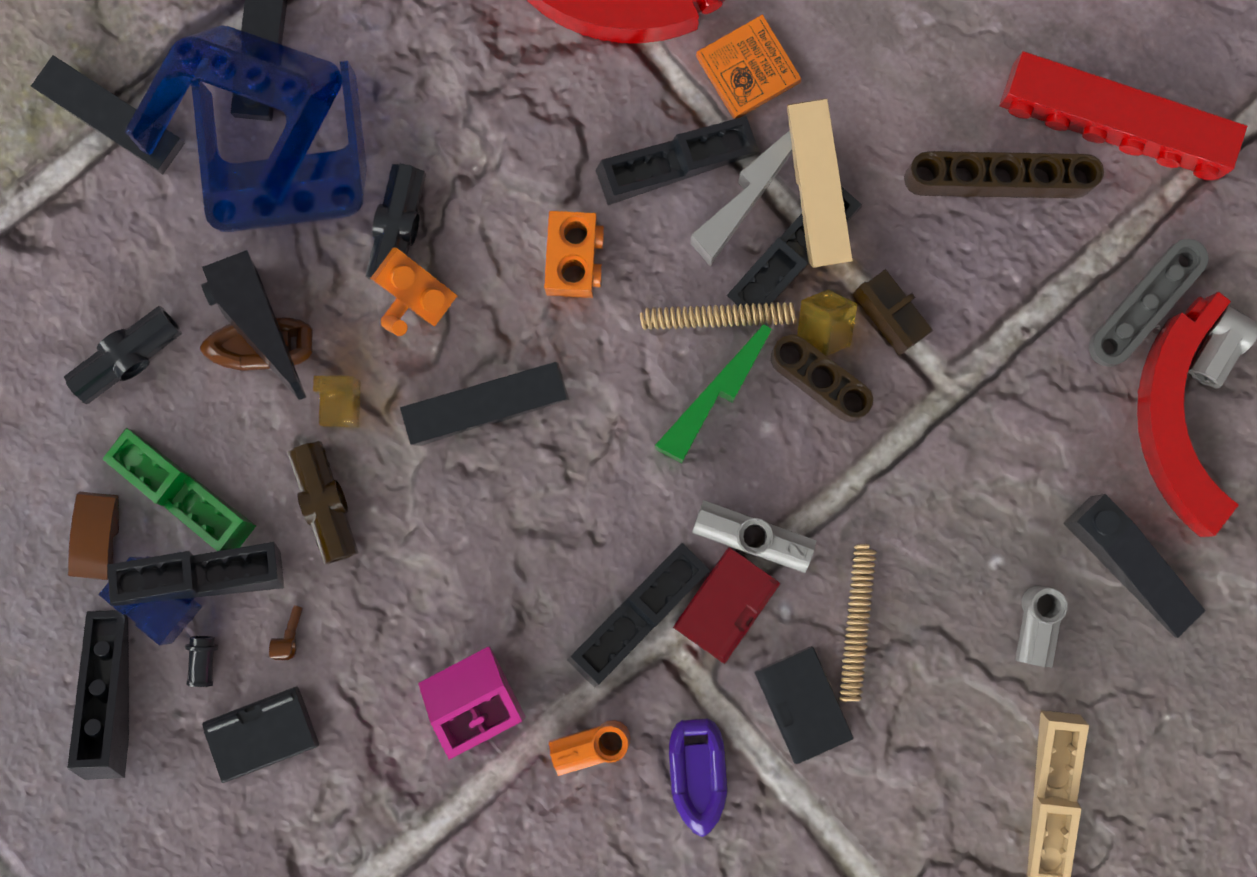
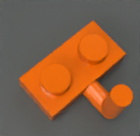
(413, 289)

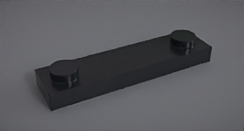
(266, 21)

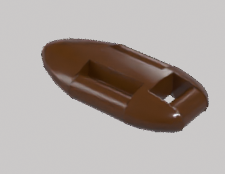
(232, 351)

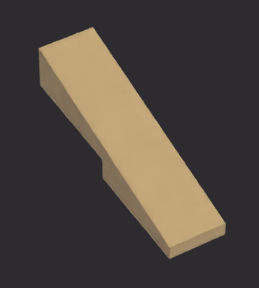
(819, 183)
(1056, 792)

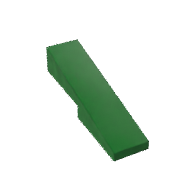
(728, 382)
(178, 492)

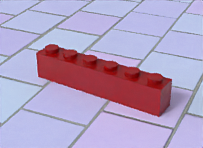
(1122, 117)

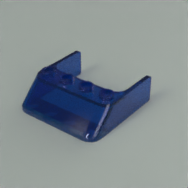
(253, 69)
(322, 189)

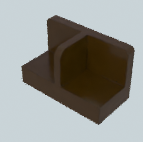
(892, 311)

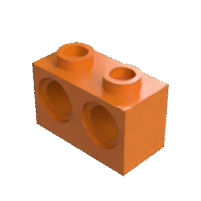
(563, 254)

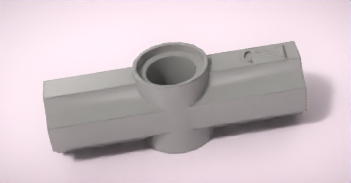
(778, 545)

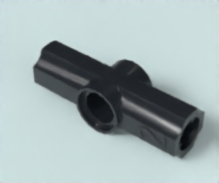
(398, 217)
(122, 355)

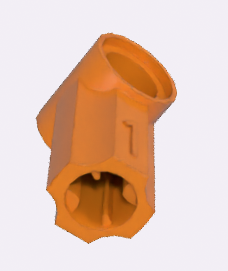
(586, 749)

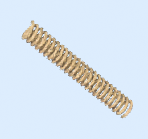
(720, 316)
(858, 619)

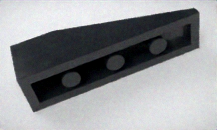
(244, 303)
(1134, 562)
(102, 699)

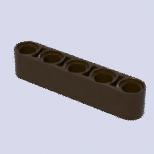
(1020, 167)

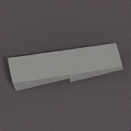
(754, 179)

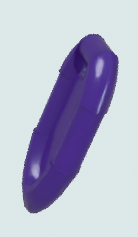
(698, 775)

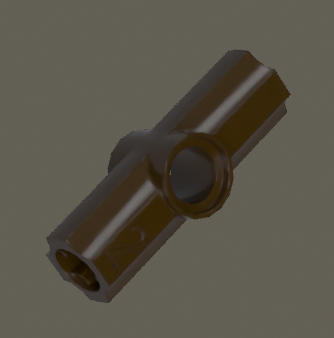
(322, 502)

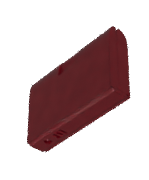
(726, 605)

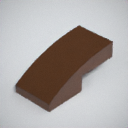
(92, 533)

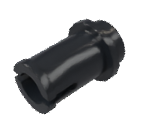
(200, 661)

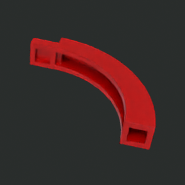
(627, 19)
(1163, 424)

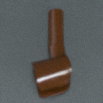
(285, 647)

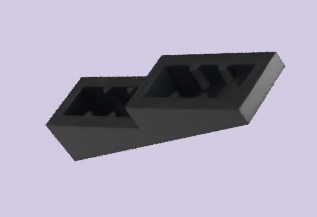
(101, 111)
(675, 160)
(781, 263)
(484, 404)
(193, 576)
(638, 615)

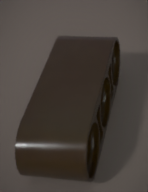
(841, 380)

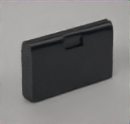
(803, 705)
(260, 734)

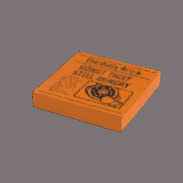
(748, 67)

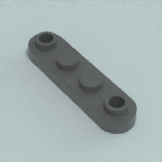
(1148, 302)

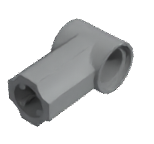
(1226, 340)
(1038, 631)

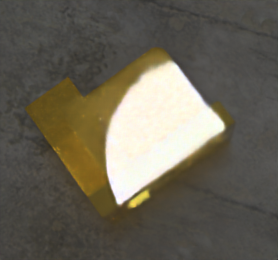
(827, 321)
(338, 400)

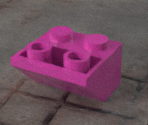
(470, 702)

